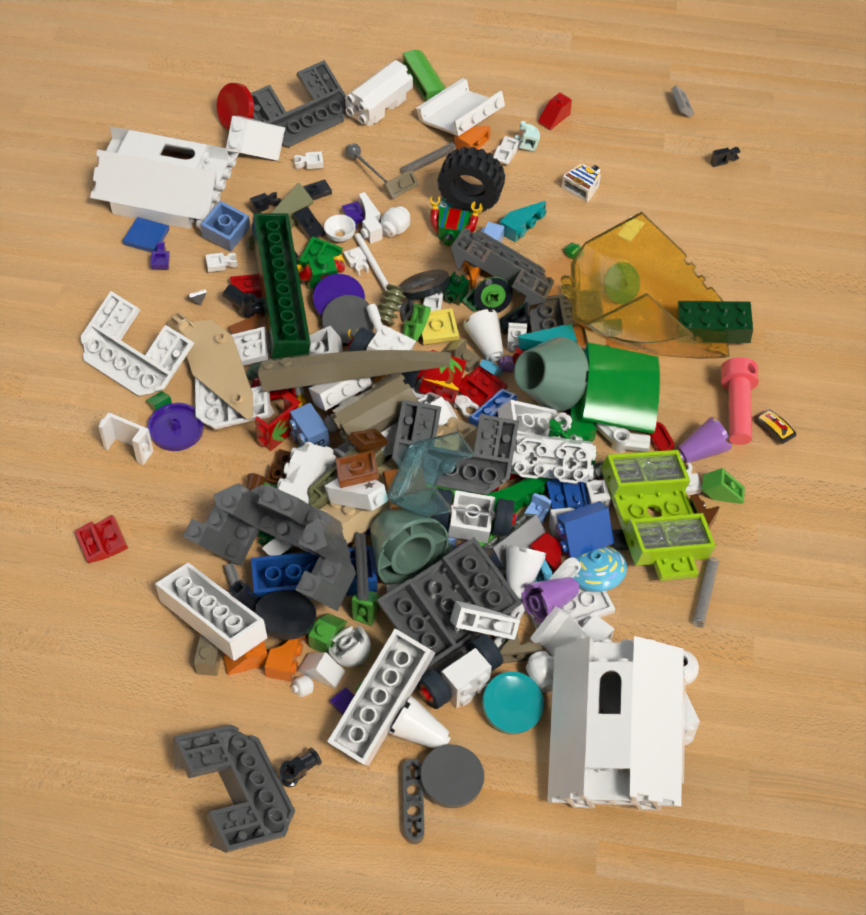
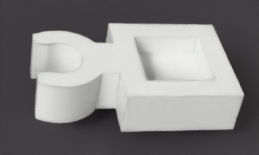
(311, 160)
(356, 259)
(218, 261)
(694, 486)

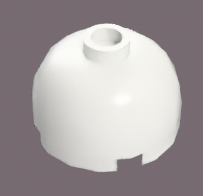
(351, 647)

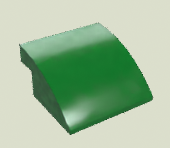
(621, 388)

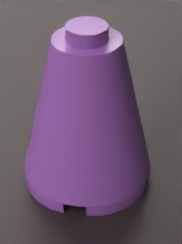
(705, 442)
(543, 596)

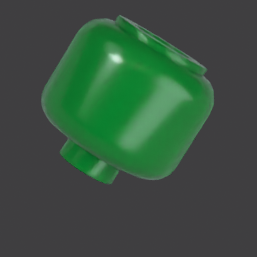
(571, 250)

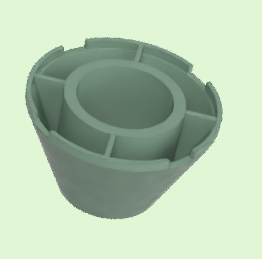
(553, 373)
(406, 544)

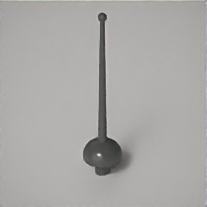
(353, 152)

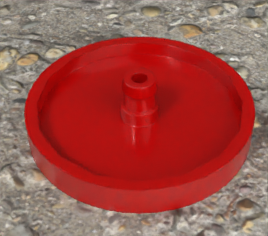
(234, 100)

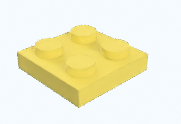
(440, 327)

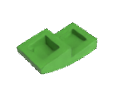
(418, 322)

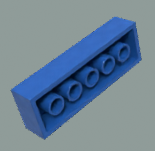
(286, 570)

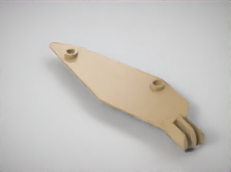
(216, 362)

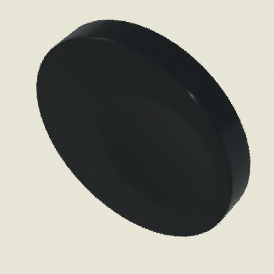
(425, 284)
(286, 614)

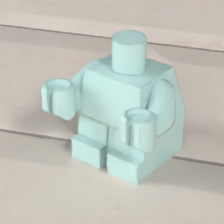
(530, 136)

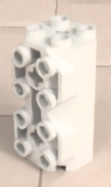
(380, 91)
(553, 458)
(305, 468)

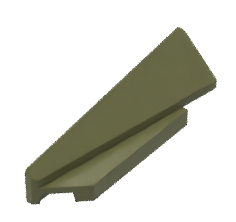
(294, 201)
(318, 494)

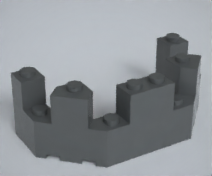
(244, 512)

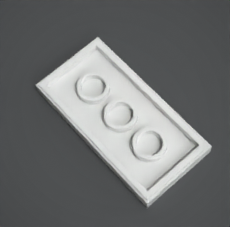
(586, 605)

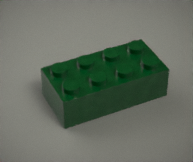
(717, 320)

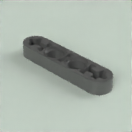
(413, 800)

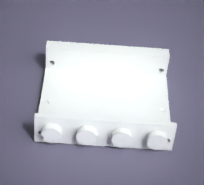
(458, 108)

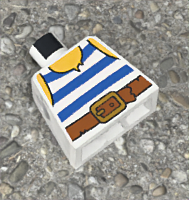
(582, 181)

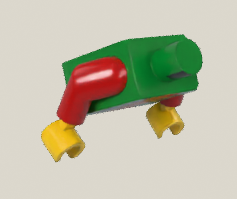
(450, 222)
(320, 268)

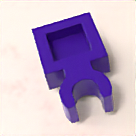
(354, 211)

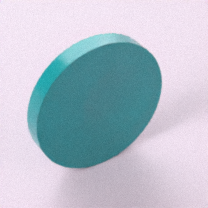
(512, 703)

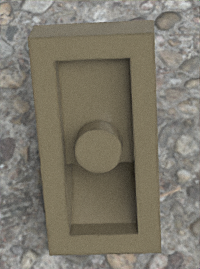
(459, 350)
(514, 652)

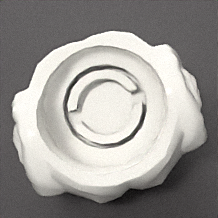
(395, 221)
(541, 669)

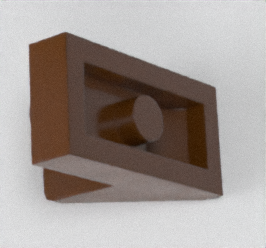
(368, 440)
(699, 507)

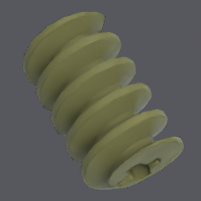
(390, 303)

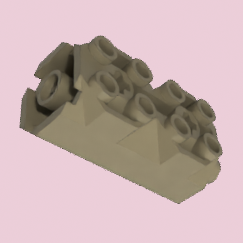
(374, 408)

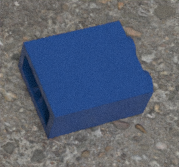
(584, 529)

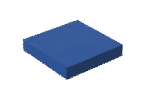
(145, 234)

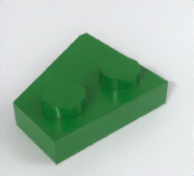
(318, 247)

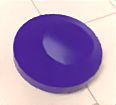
(333, 287)
(175, 427)

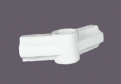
(623, 440)

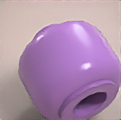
(506, 363)

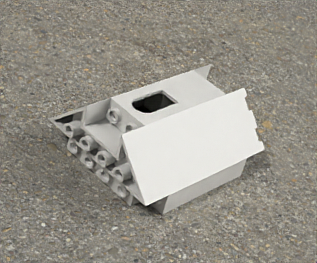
(158, 186)
(624, 755)

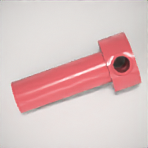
(739, 378)

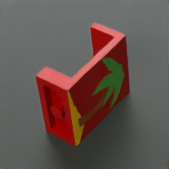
(444, 380)
(278, 430)

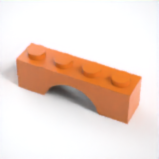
(282, 660)

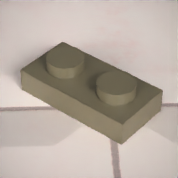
(401, 184)

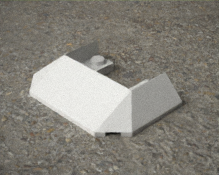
(123, 363)
(214, 411)

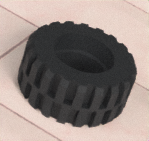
(475, 164)

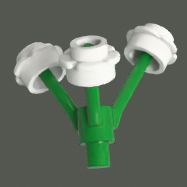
(561, 423)

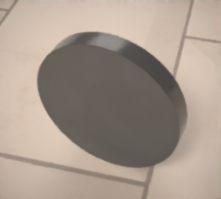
(345, 314)
(452, 776)

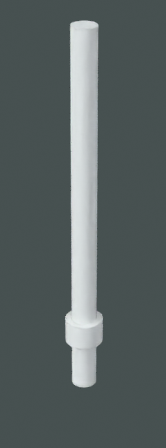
(372, 261)

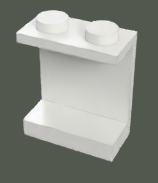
(118, 428)
(558, 630)

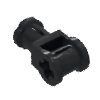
(298, 768)

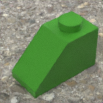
(723, 487)
(366, 611)
(324, 632)

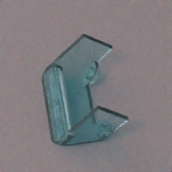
(420, 471)

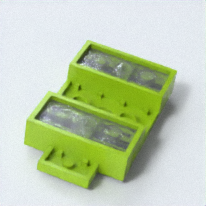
(678, 534)

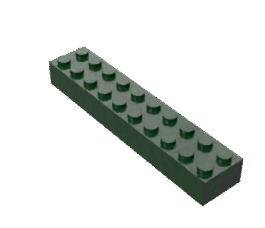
(280, 285)

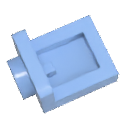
(539, 505)

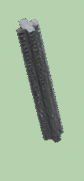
(361, 564)

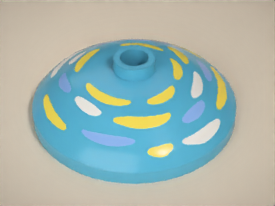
(601, 569)

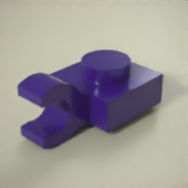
(161, 258)

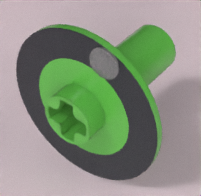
(493, 294)

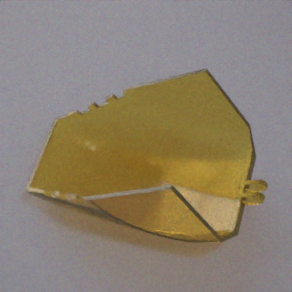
(630, 287)

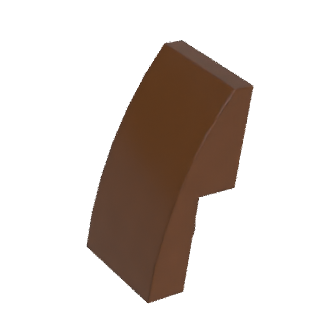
(277, 469)

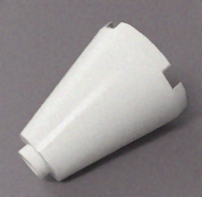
(485, 332)
(522, 567)
(419, 726)

